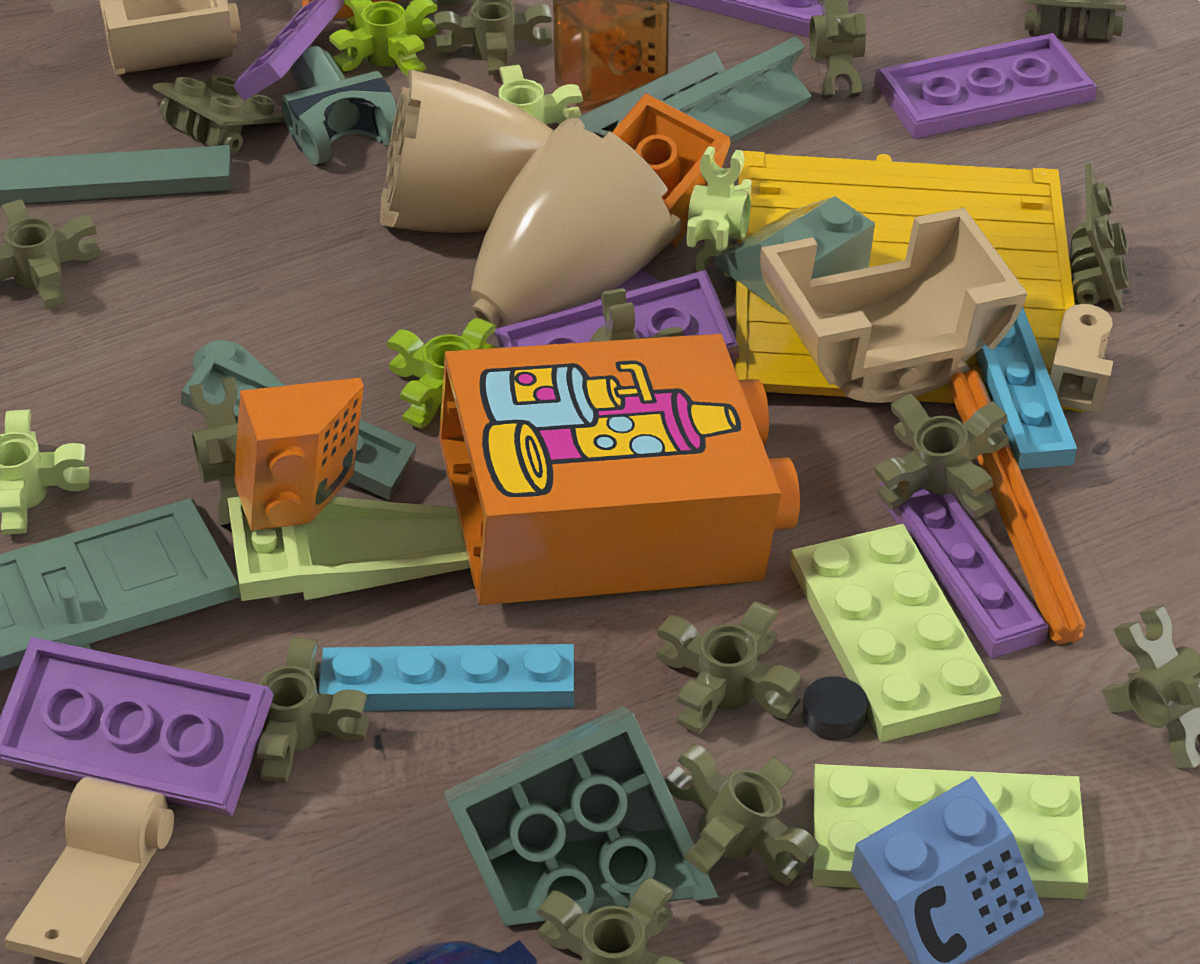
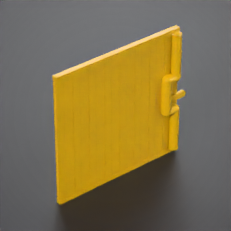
(1012, 207)

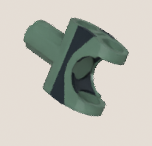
(334, 106)

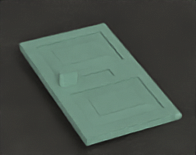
(110, 580)

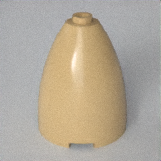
(453, 155)
(570, 227)

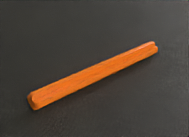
(1023, 522)

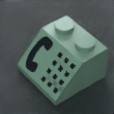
(838, 229)

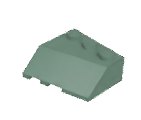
(577, 820)

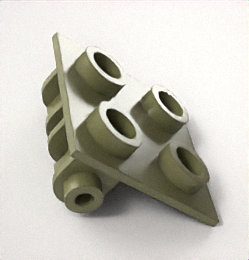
(1101, 18)
(214, 110)
(1097, 249)

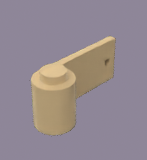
(109, 843)

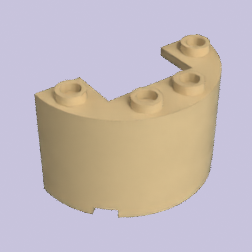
(168, 32)
(901, 321)

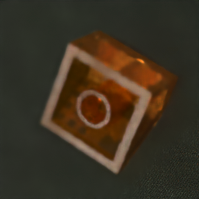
(609, 46)

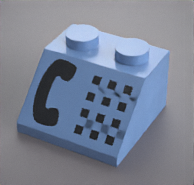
(948, 878)

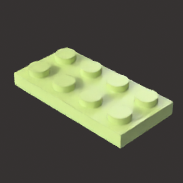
(894, 632)
(1037, 808)

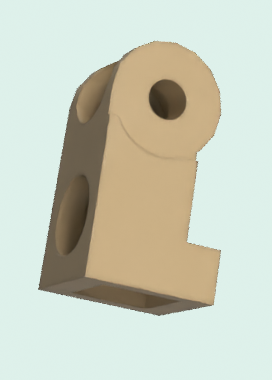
(1079, 364)

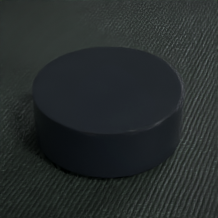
(834, 707)

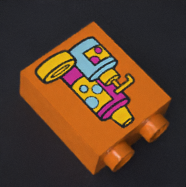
(611, 468)

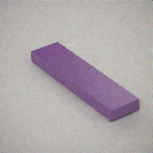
(287, 46)
(971, 573)

